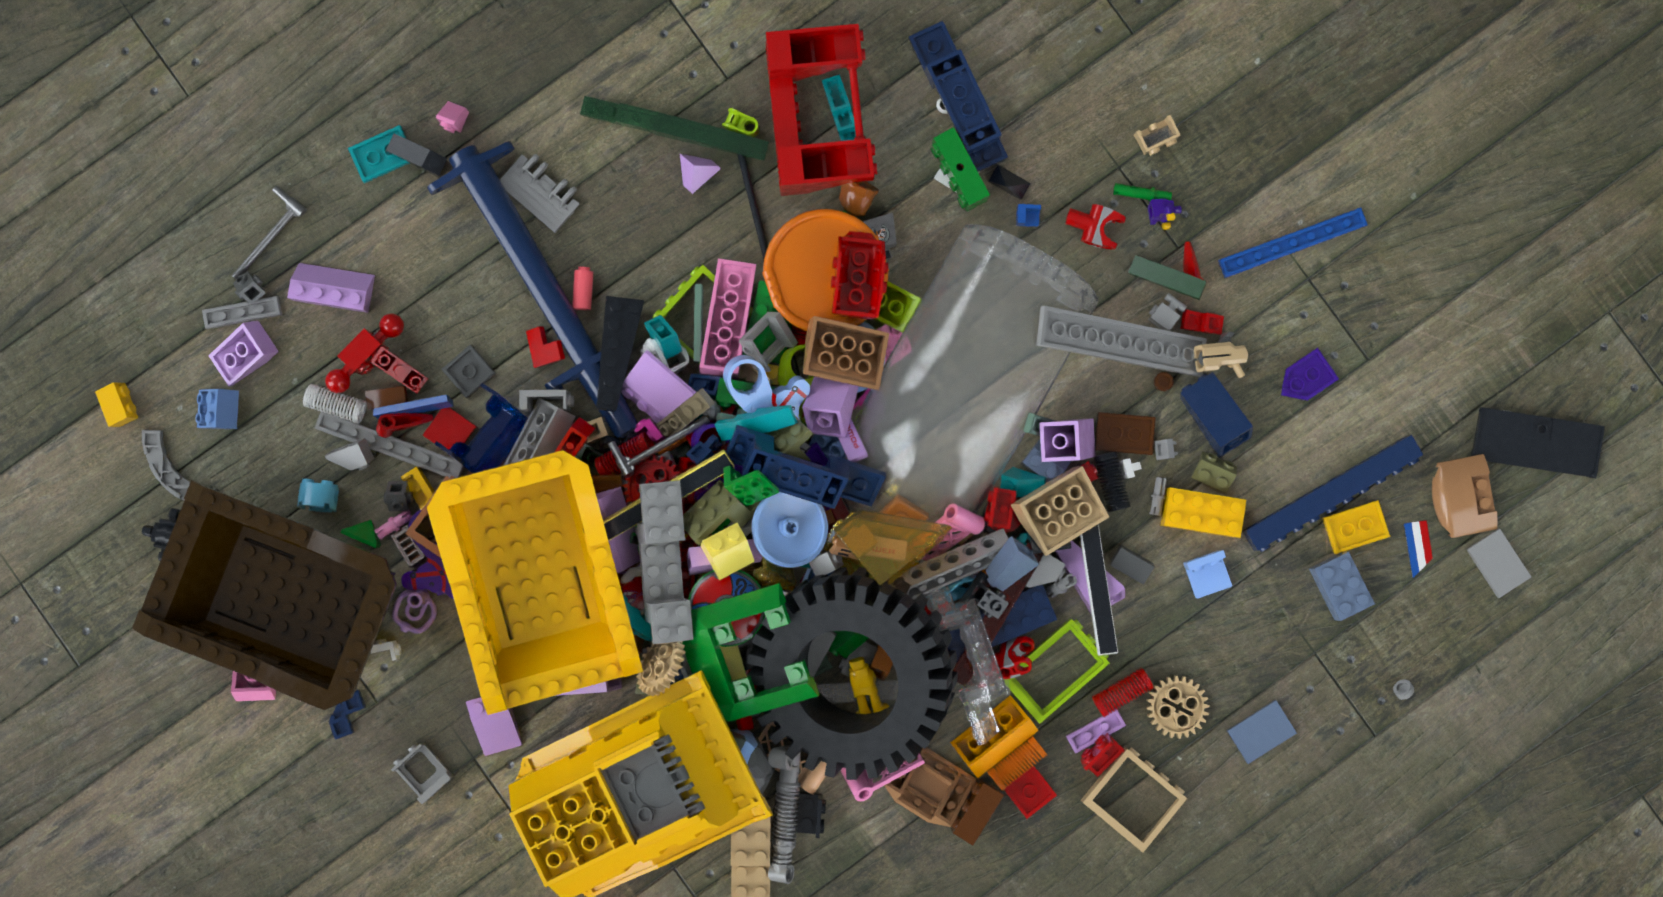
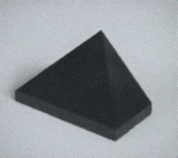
(1009, 182)

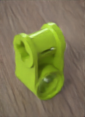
(737, 122)

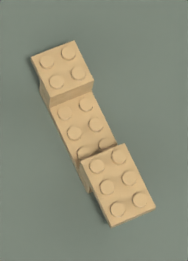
(751, 860)

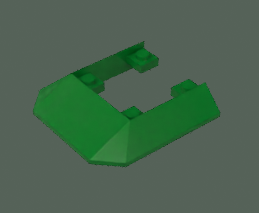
(713, 627)

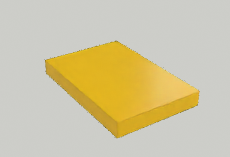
(1356, 527)

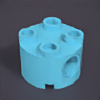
(318, 496)

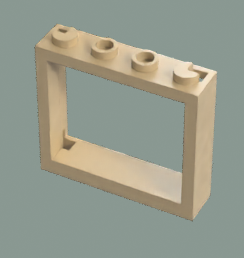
(1161, 778)

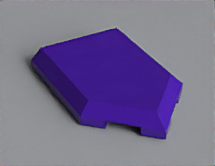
(1308, 376)

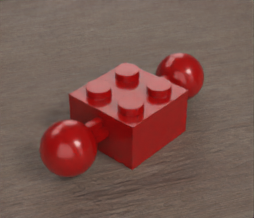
(361, 350)

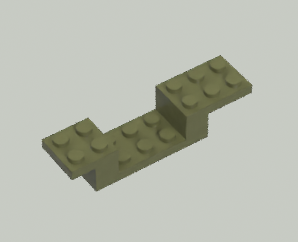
(720, 504)

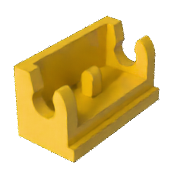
(419, 486)

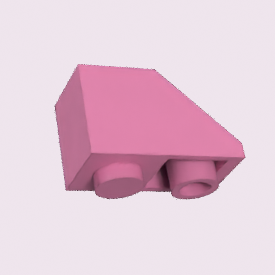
(452, 117)

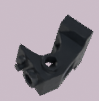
(991, 602)

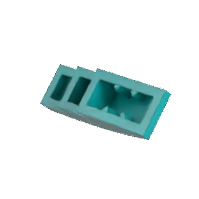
(840, 107)
(762, 420)

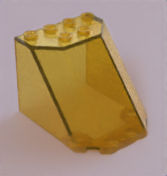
(885, 542)

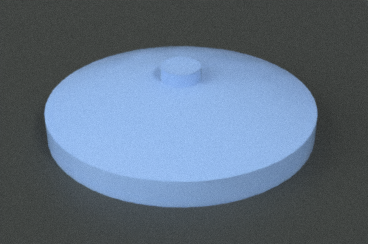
(789, 530)

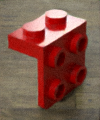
(1101, 754)

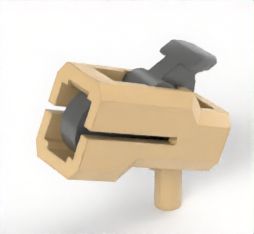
(1220, 354)

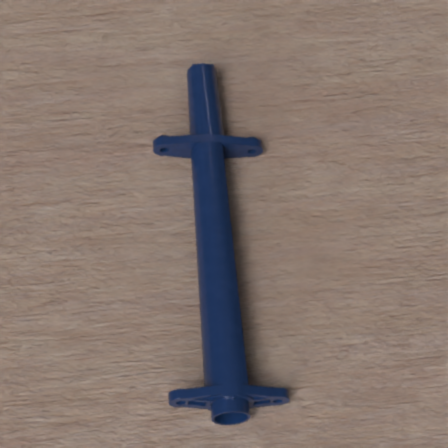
(505, 221)

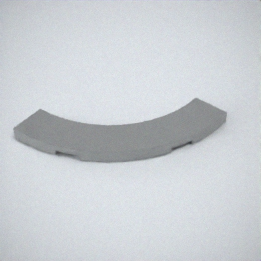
(160, 464)

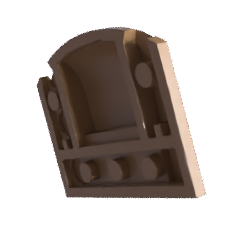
(1464, 496)

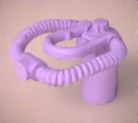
(415, 599)

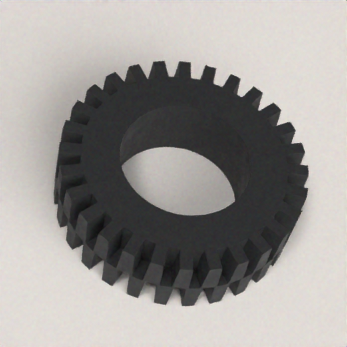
(907, 637)

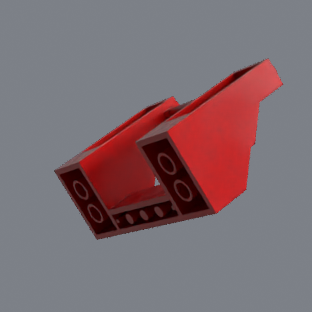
(797, 56)

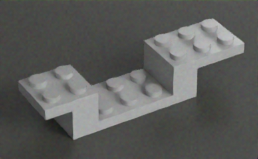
(661, 562)

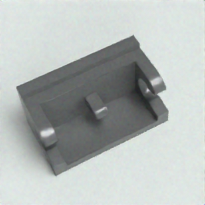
(1132, 564)

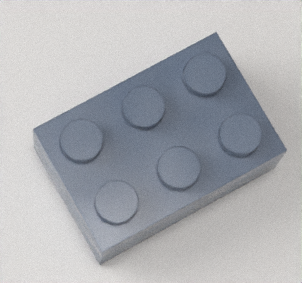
(1341, 586)

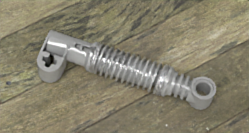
(787, 788)

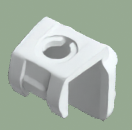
(652, 346)

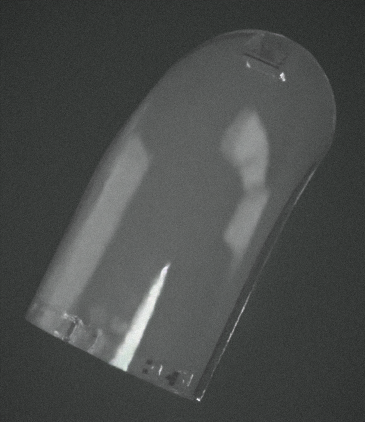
(966, 373)

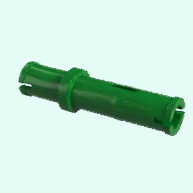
(1140, 192)

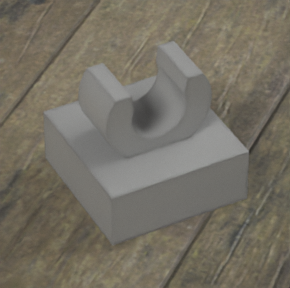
(1164, 449)

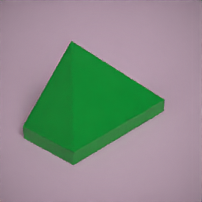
(364, 533)

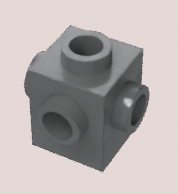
(249, 287)
(398, 496)

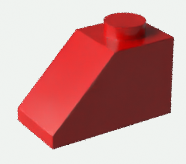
(576, 437)

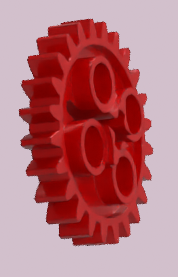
(651, 470)

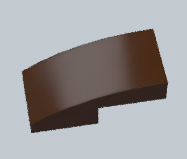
(385, 397)

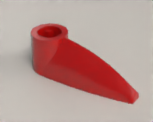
(1190, 262)
(399, 422)

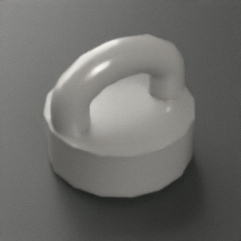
(1403, 689)

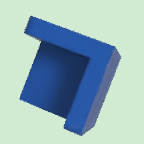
(1028, 215)

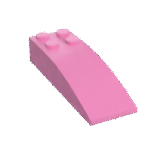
(727, 316)

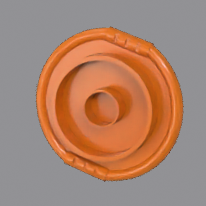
(800, 265)

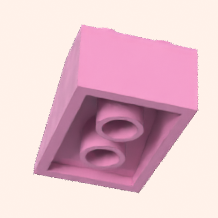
(248, 689)

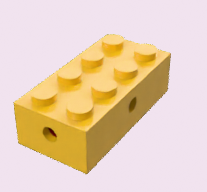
(1203, 512)

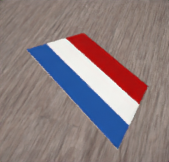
(1418, 545)

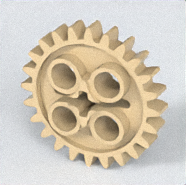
(660, 667)
(1169, 722)

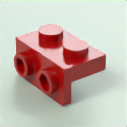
(1000, 508)

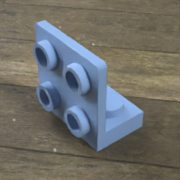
(1208, 574)

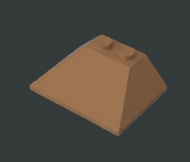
(933, 789)

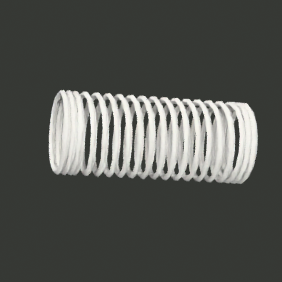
(309, 401)

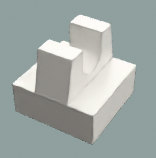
(1128, 468)

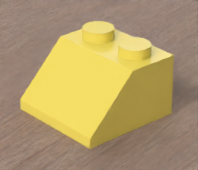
(727, 551)

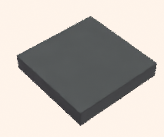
(468, 371)

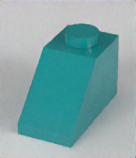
(664, 336)
(1021, 481)

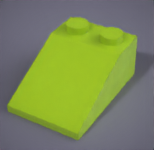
(897, 307)

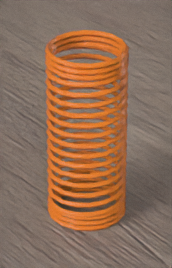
(1012, 765)

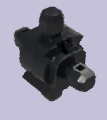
(161, 531)

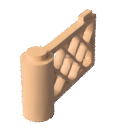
(808, 779)

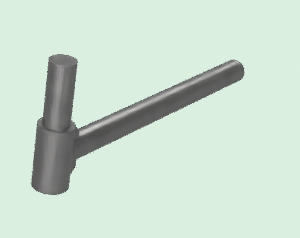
(294, 209)
(627, 465)

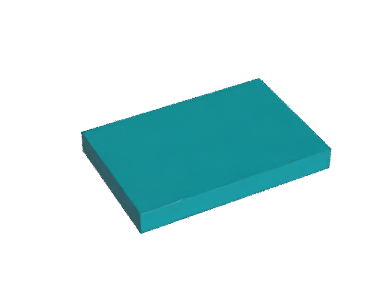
(372, 158)

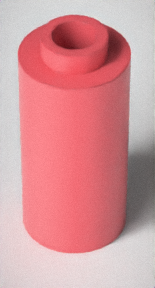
(582, 289)

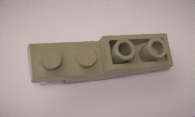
(685, 413)

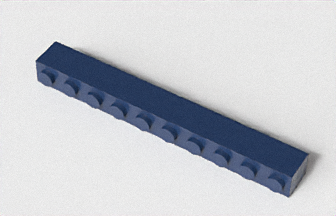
(1331, 493)

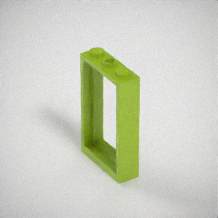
(1088, 642)

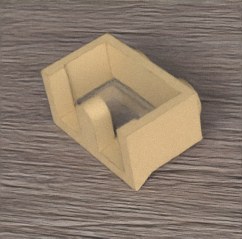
(1157, 136)

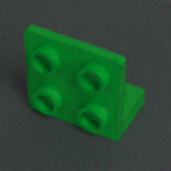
(750, 487)

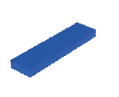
(416, 406)

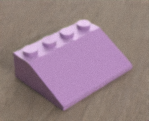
(655, 388)

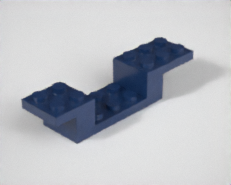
(960, 94)
(801, 477)

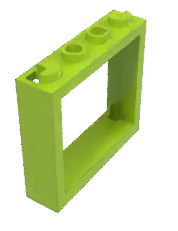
(683, 289)

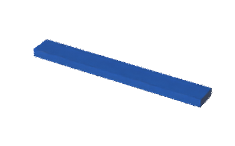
(1292, 242)

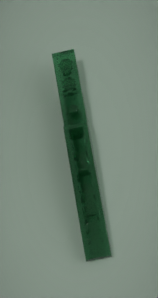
(674, 127)

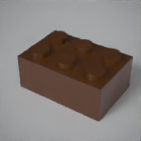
(976, 811)

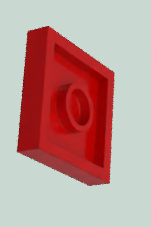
(449, 428)
(1030, 792)

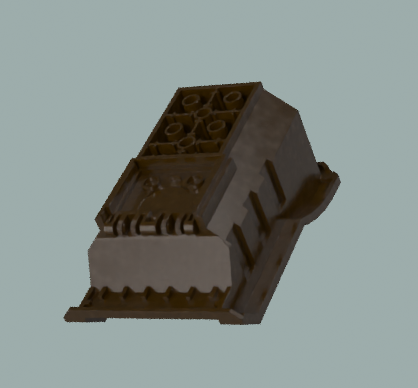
(267, 598)

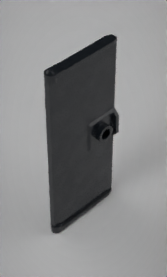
(1538, 442)

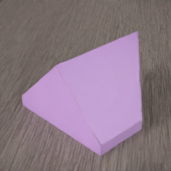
(696, 171)

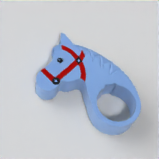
(761, 394)

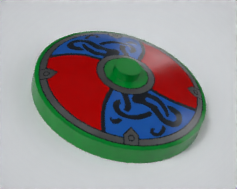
(711, 590)

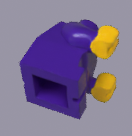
(1163, 211)

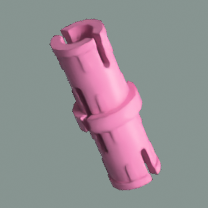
(393, 524)

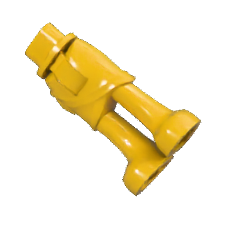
(862, 684)

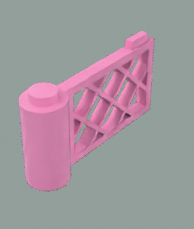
(960, 520)
(864, 787)

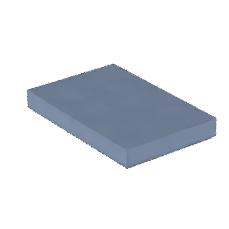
(1261, 731)

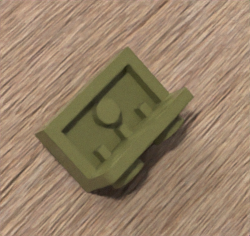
(1215, 472)

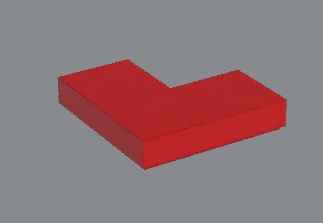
(541, 352)

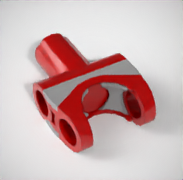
(1094, 224)
(1012, 654)

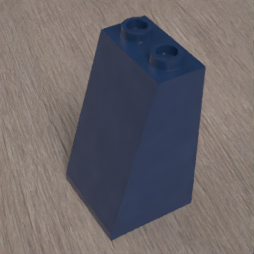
(1216, 414)

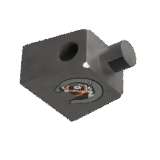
(885, 229)

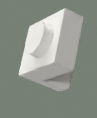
(382, 645)

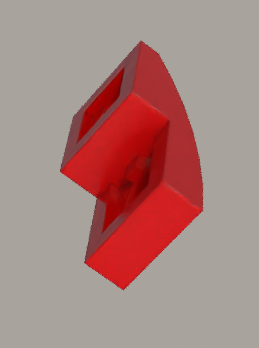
(1202, 322)

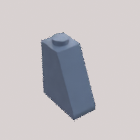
(1010, 564)

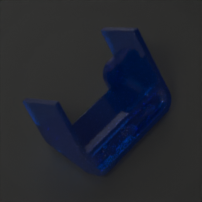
(493, 440)

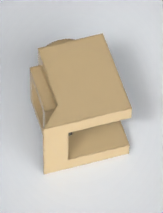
(599, 432)

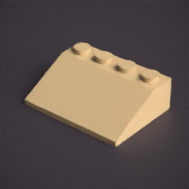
(1060, 510)

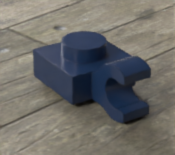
(702, 452)

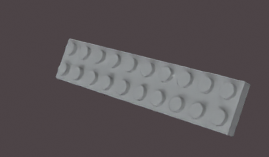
(1117, 340)

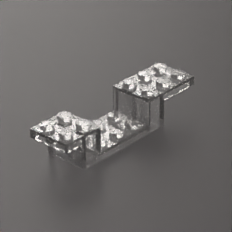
(988, 678)

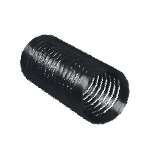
(1111, 481)

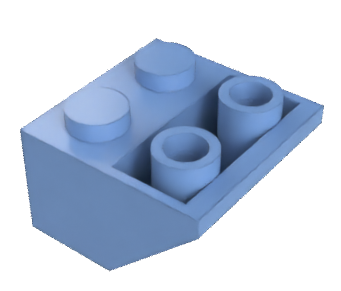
(217, 409)

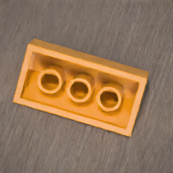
(1014, 730)

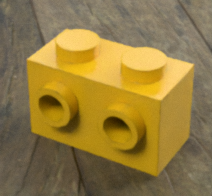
(116, 404)

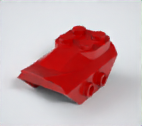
(859, 276)

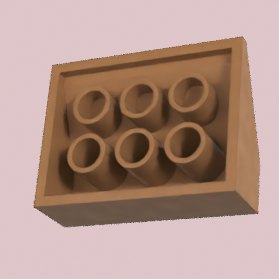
(845, 352)

